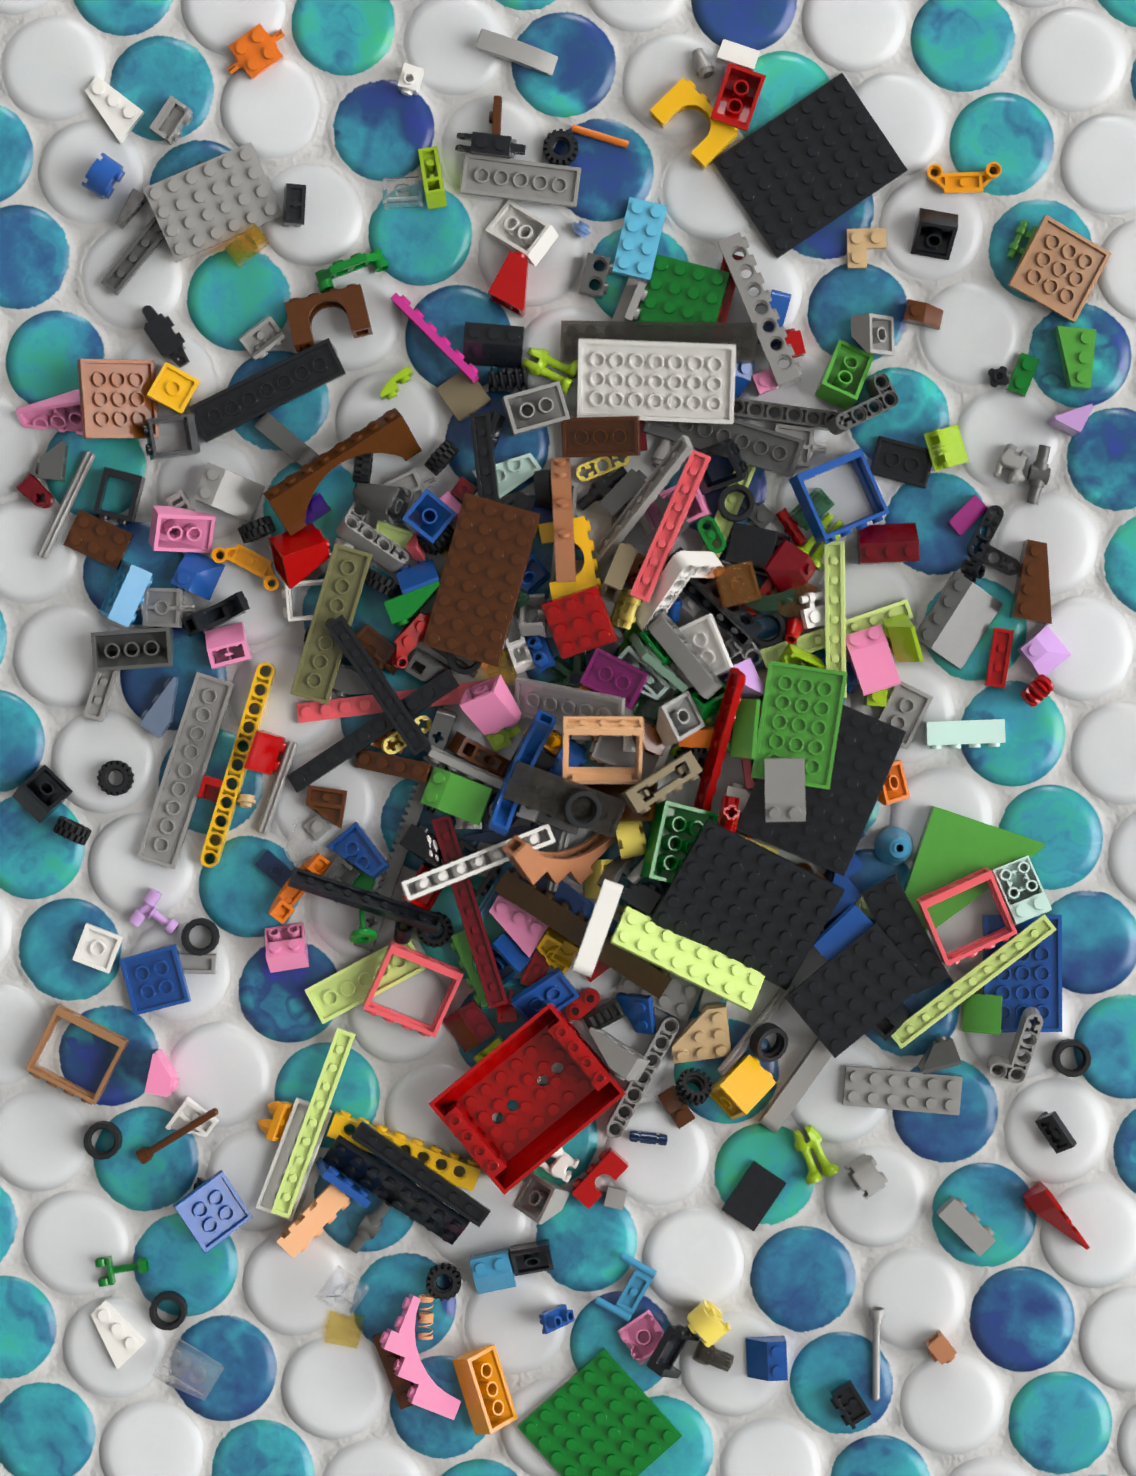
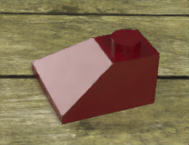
(789, 567)

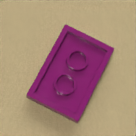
(614, 677)

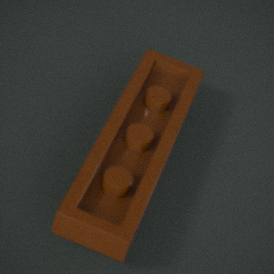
(393, 765)
(399, 1385)

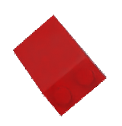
(737, 97)
(265, 752)

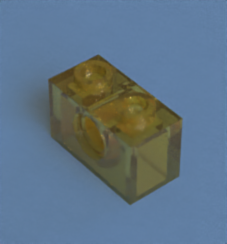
(247, 245)

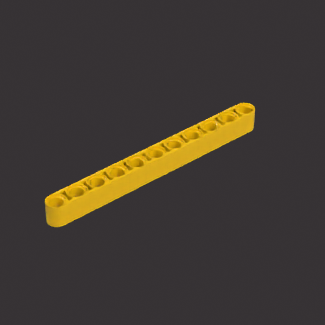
(231, 772)

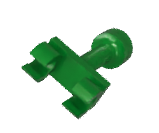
(141, 1265)

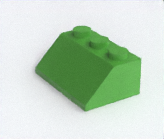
(745, 730)

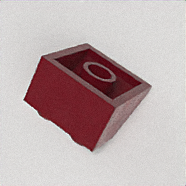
(469, 1025)

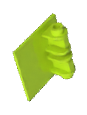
(946, 447)

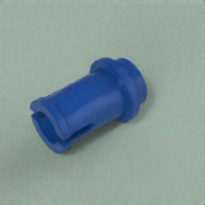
(674, 611)

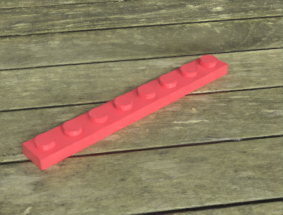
(670, 526)

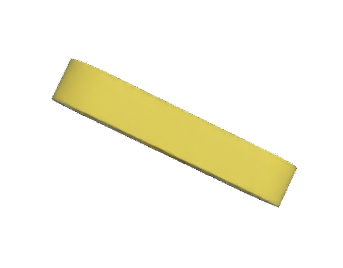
(591, 476)
(391, 738)

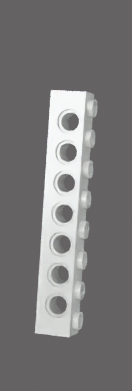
(471, 865)

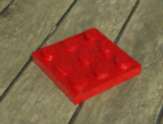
(579, 622)

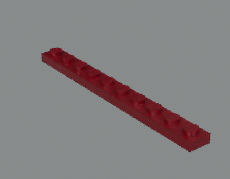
(471, 916)

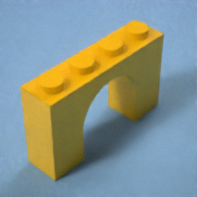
(685, 97)
(587, 576)

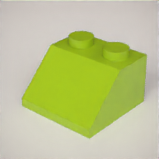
(902, 639)

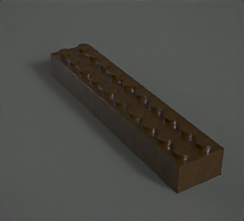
(573, 927)

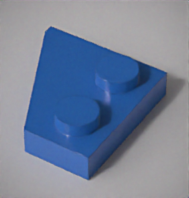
(638, 1011)

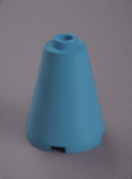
(886, 844)

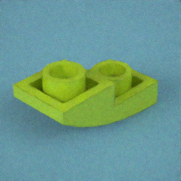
(390, 389)

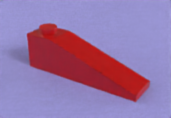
(1046, 1206)

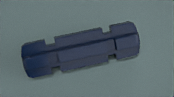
(649, 1138)

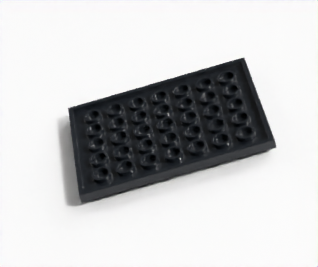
(809, 165)
(835, 815)
(747, 903)

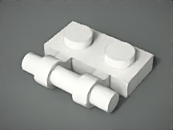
(812, 615)

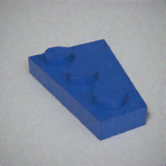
(359, 850)
(343, 1183)

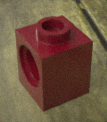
(463, 486)

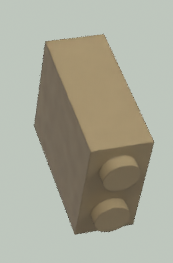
(618, 572)

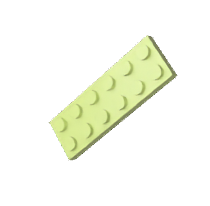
(350, 985)

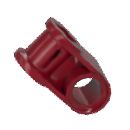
(33, 490)

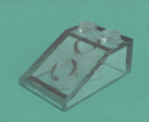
(188, 1369)

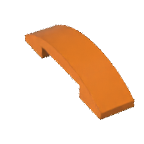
(287, 897)

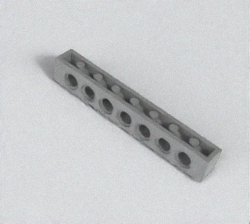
(729, 247)

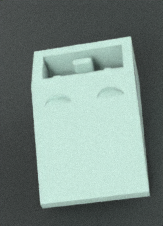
(1021, 890)

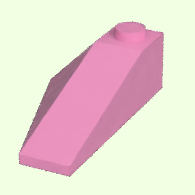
(57, 412)

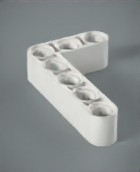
(672, 581)
(597, 928)

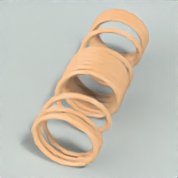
(426, 1317)

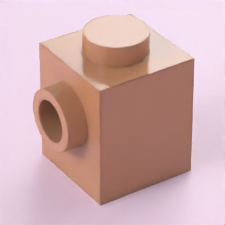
(940, 1348)

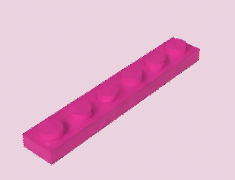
(441, 343)

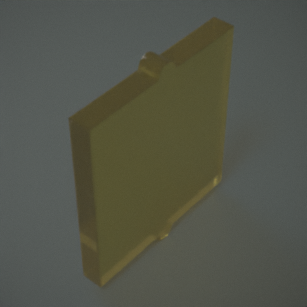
(344, 1331)

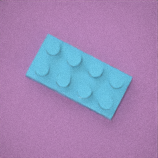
(639, 239)

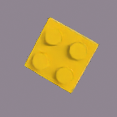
(173, 388)

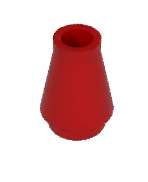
(793, 629)

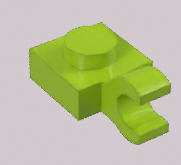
(502, 738)

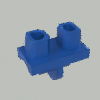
(540, 653)
(555, 1318)

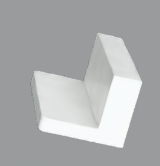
(737, 54)

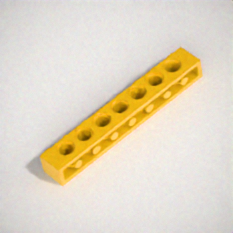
(466, 1180)

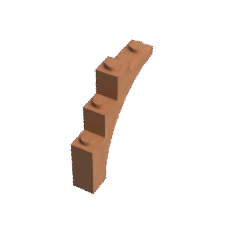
(563, 520)
(573, 862)

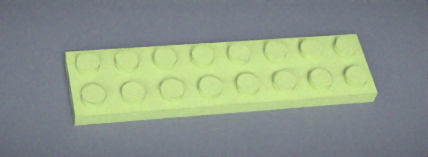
(688, 959)

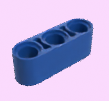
(781, 302)

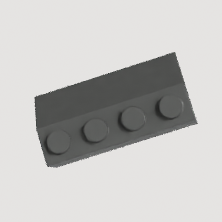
(132, 649)

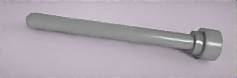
(876, 1315)

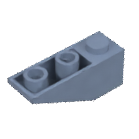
(161, 714)

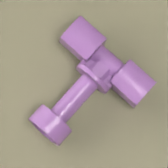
(149, 909)

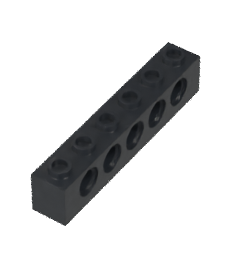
(733, 620)

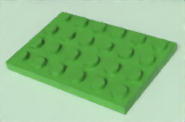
(801, 719)

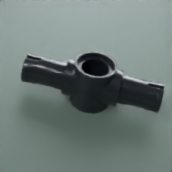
(601, 488)

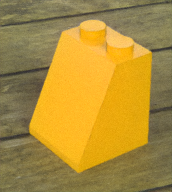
(742, 1087)

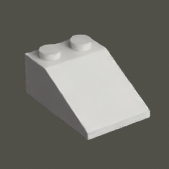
(522, 232)

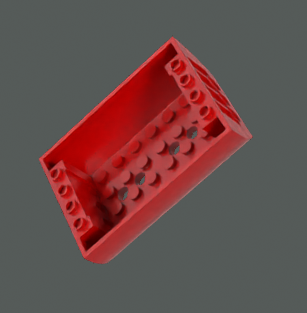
(545, 1113)

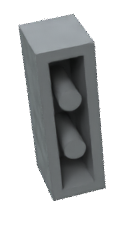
(966, 1225)

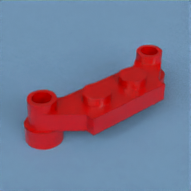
(409, 638)

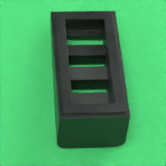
(618, 1008)

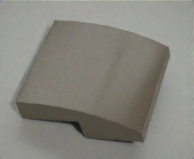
(463, 396)

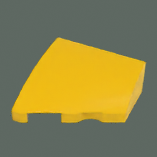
(557, 949)

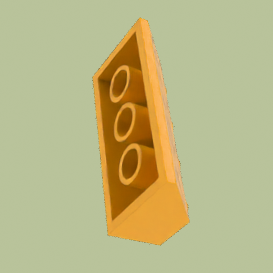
(484, 1390)

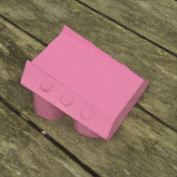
(642, 1336)

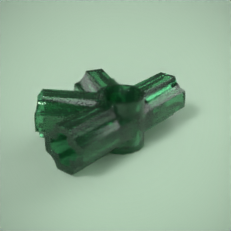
(565, 670)

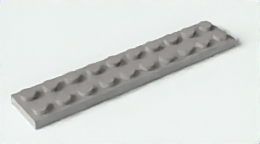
(185, 770)

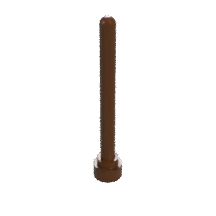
(146, 1154)

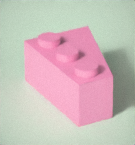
(518, 923)

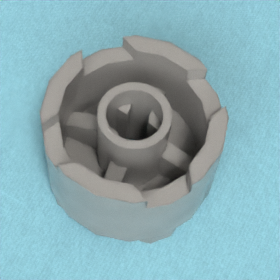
(865, 1175)

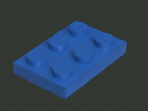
(550, 988)

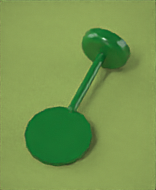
(363, 934)

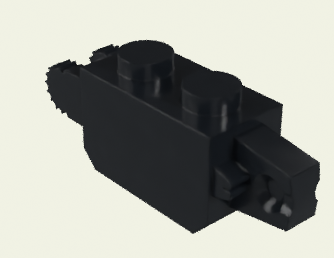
(490, 145)
(164, 337)

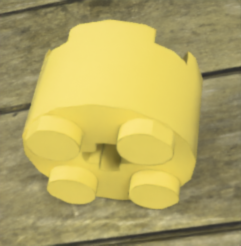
(631, 839)
(707, 1322)

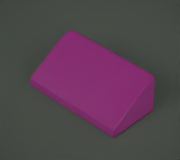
(967, 515)

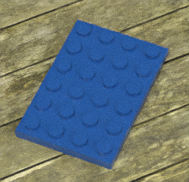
(1030, 980)

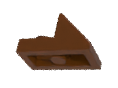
(675, 1108)

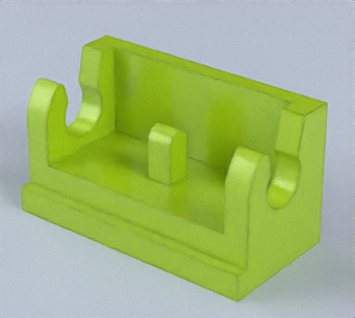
(798, 656)

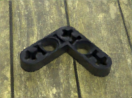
(986, 549)

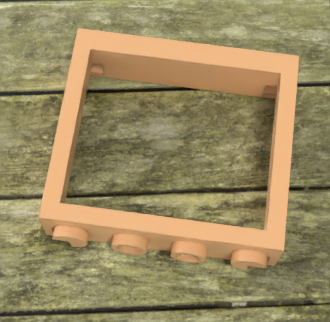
(603, 726)

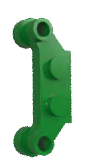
(355, 263)

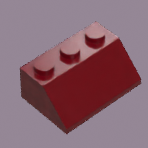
(888, 544)

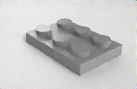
(905, 710)

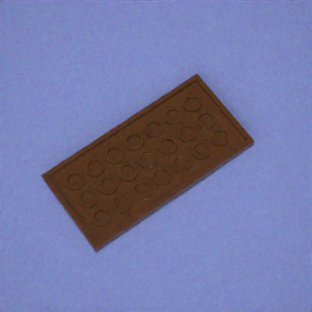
(481, 579)

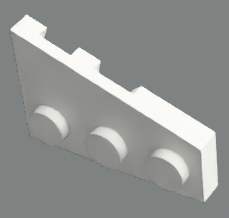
(114, 108)
(116, 1333)

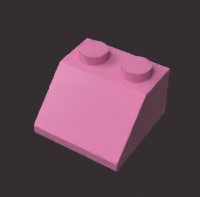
(162, 1075)

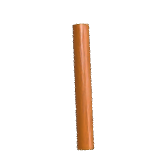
(599, 136)

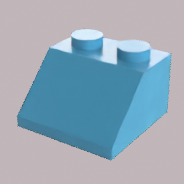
(492, 1271)

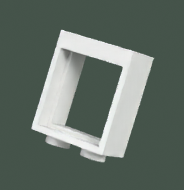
(287, 594)

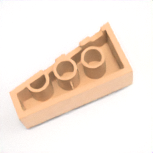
(312, 1220)

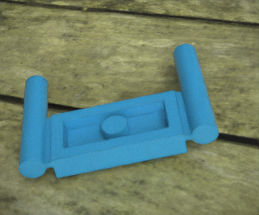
(632, 1291)

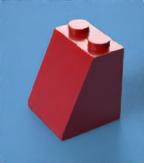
(511, 283)
(299, 554)

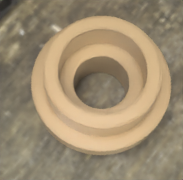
(246, 800)

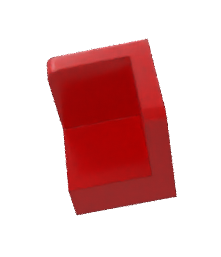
(210, 788)

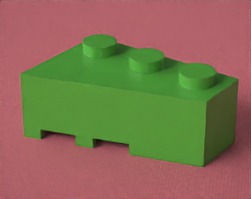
(1076, 355)

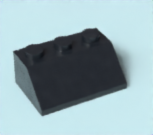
(493, 345)

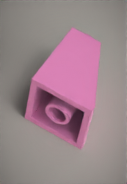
(490, 705)

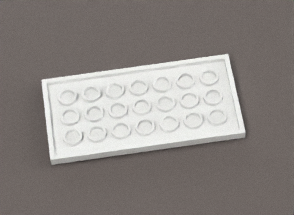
(656, 380)

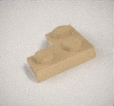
(859, 241)

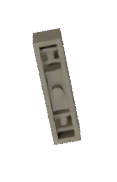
(689, 766)

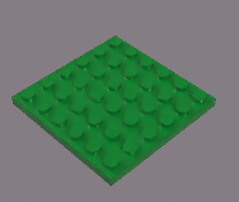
(600, 1423)

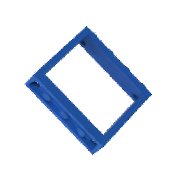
(867, 482)

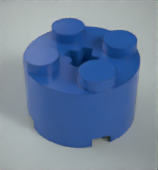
(103, 176)

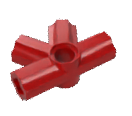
(729, 812)

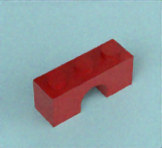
(610, 1164)

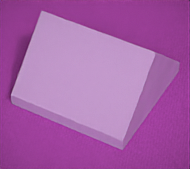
(1071, 421)

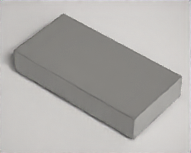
(198, 964)

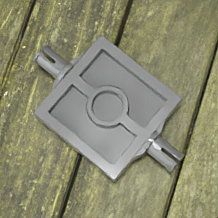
(809, 446)
(414, 485)
(163, 607)

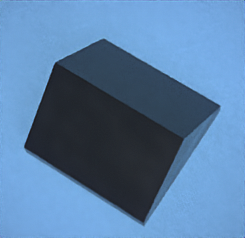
(531, 1257)

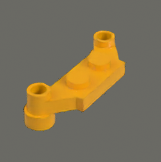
(963, 181)
(250, 561)

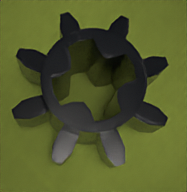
(973, 569)

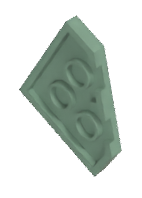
(648, 658)

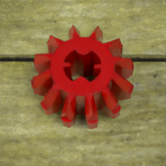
(1037, 690)

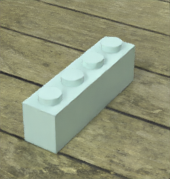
(964, 732)

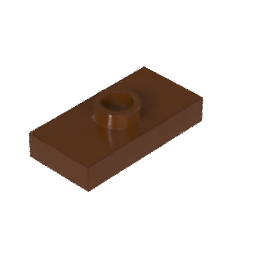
(495, 115)

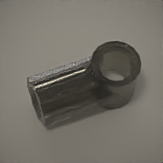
(713, 1356)

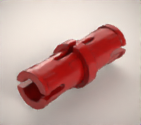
(791, 527)

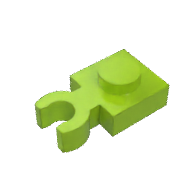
(491, 1046)

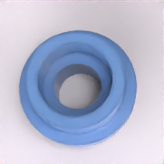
(581, 229)

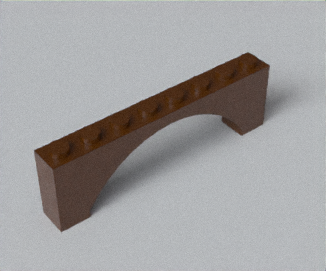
(292, 495)

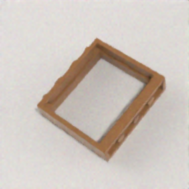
(55, 1080)

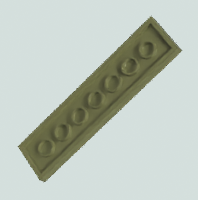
(337, 596)

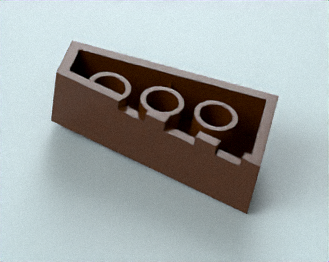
(1032, 587)

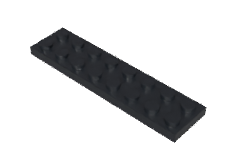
(267, 390)
(396, 1190)

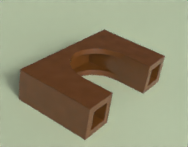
(302, 311)

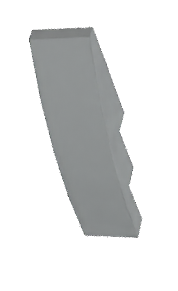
(516, 51)

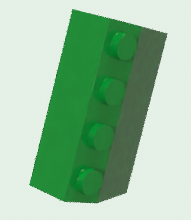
(671, 838)

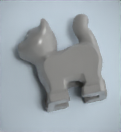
(1014, 462)

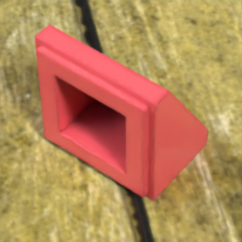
(415, 549)

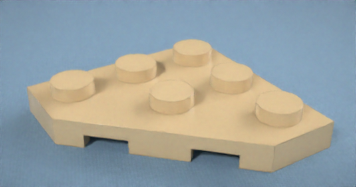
(704, 1037)

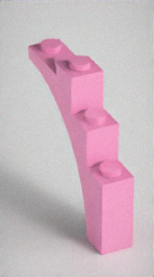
(409, 1366)

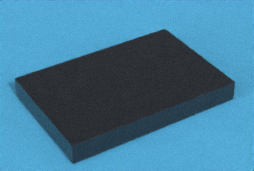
(901, 462)
(753, 1195)

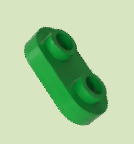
(712, 534)

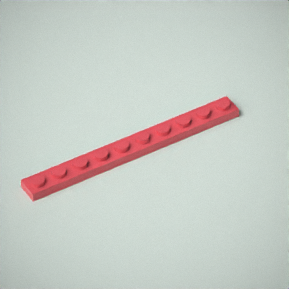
(365, 705)

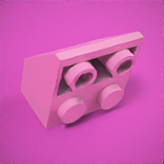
(227, 645)
(286, 947)

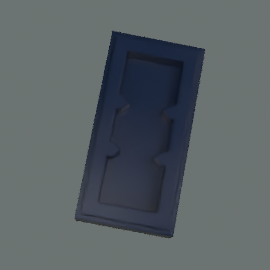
(274, 868)

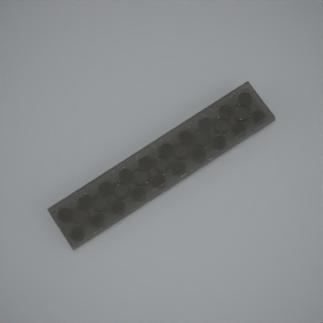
(741, 334)

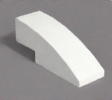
(518, 648)

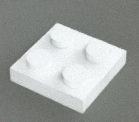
(98, 948)

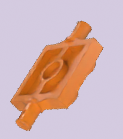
(255, 51)

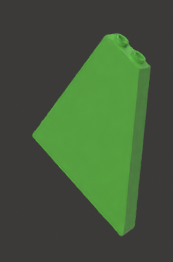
(953, 849)

